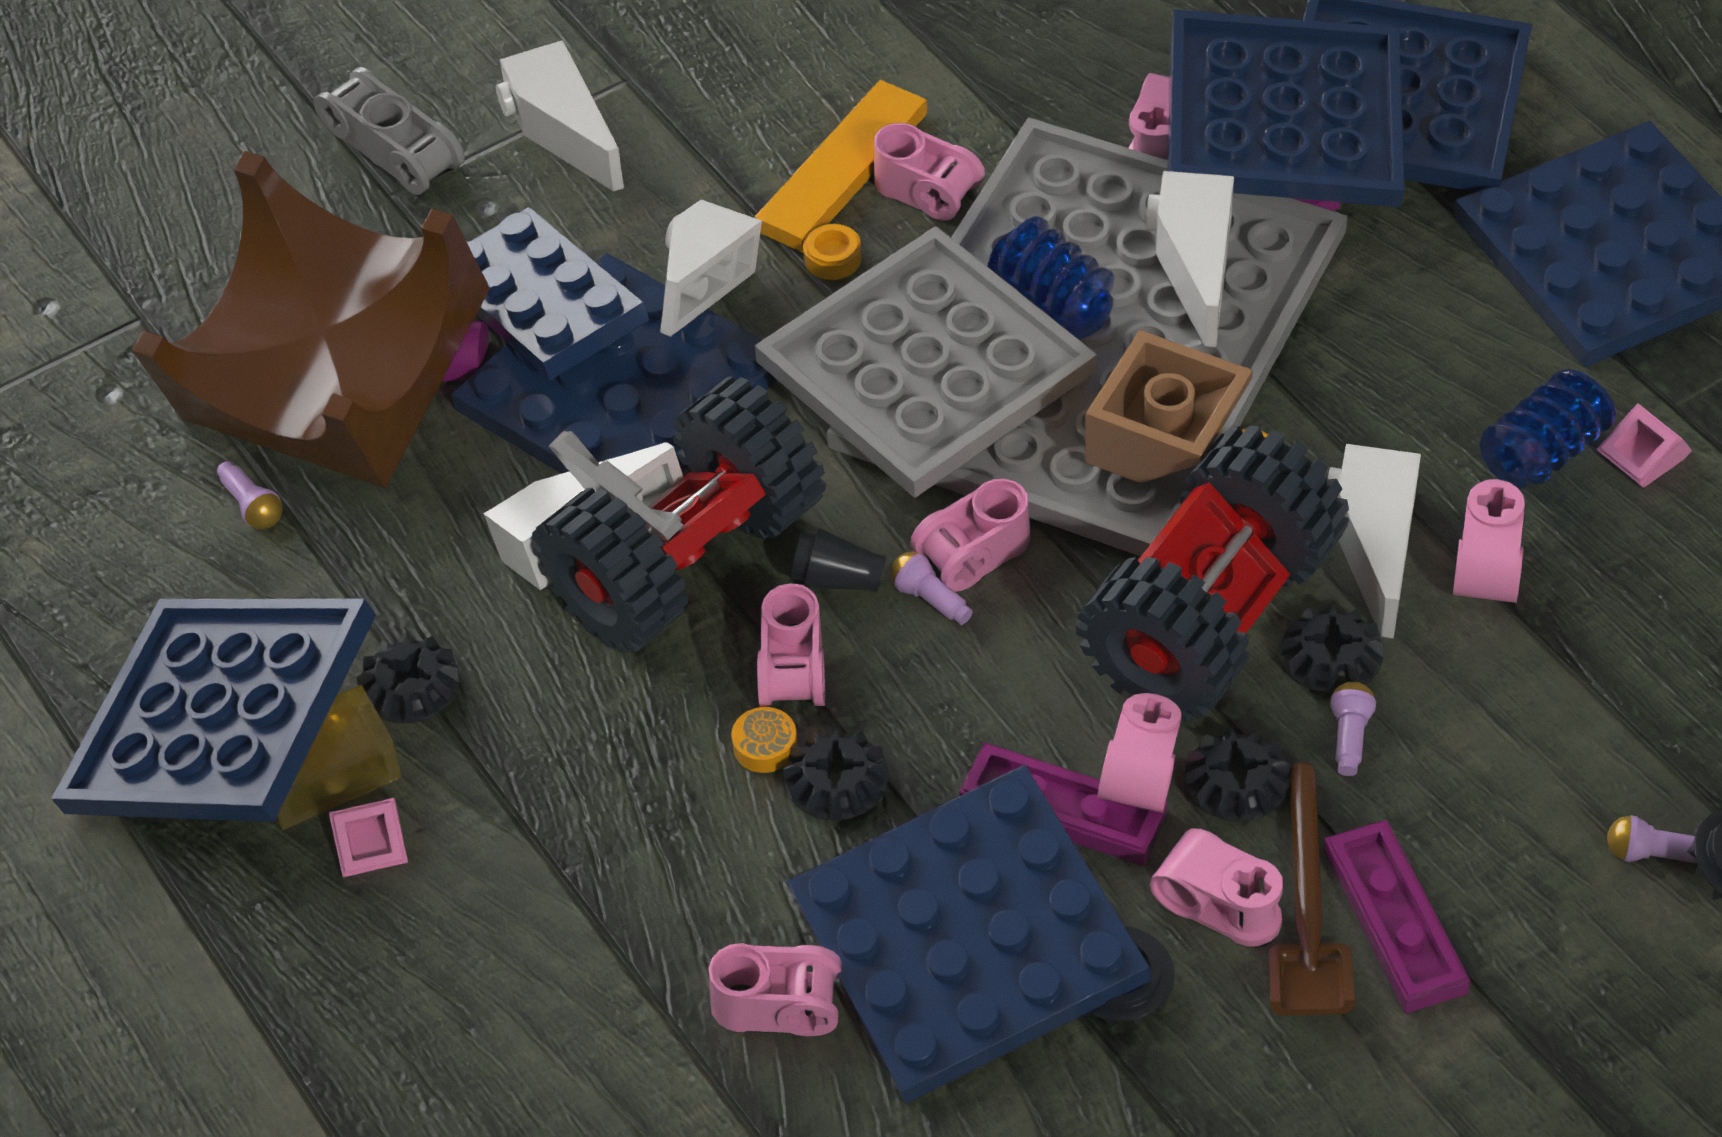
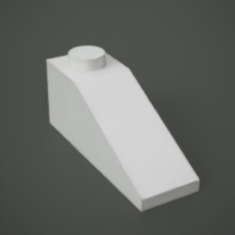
(559, 112)
(1193, 242)
(707, 258)
(1381, 505)
(518, 516)

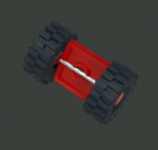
(745, 473)
(1183, 610)

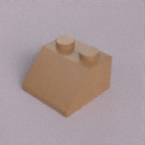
(1161, 408)

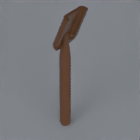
(1311, 974)

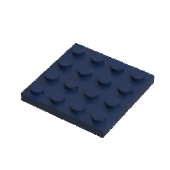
(1455, 86)
(1287, 106)
(1606, 241)
(621, 394)
(215, 709)
(968, 933)

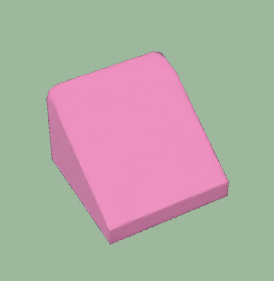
(1643, 447)
(368, 837)

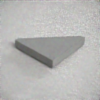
(615, 482)

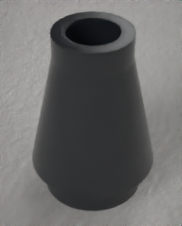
(835, 563)

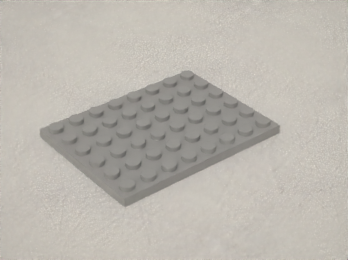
(1100, 202)

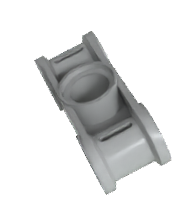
(389, 130)

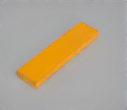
(837, 166)

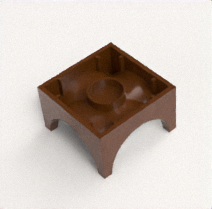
(323, 332)

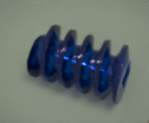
(1055, 276)
(1547, 428)

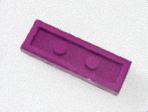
(1088, 820)
(1396, 916)

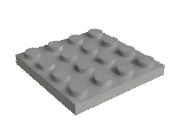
(925, 360)

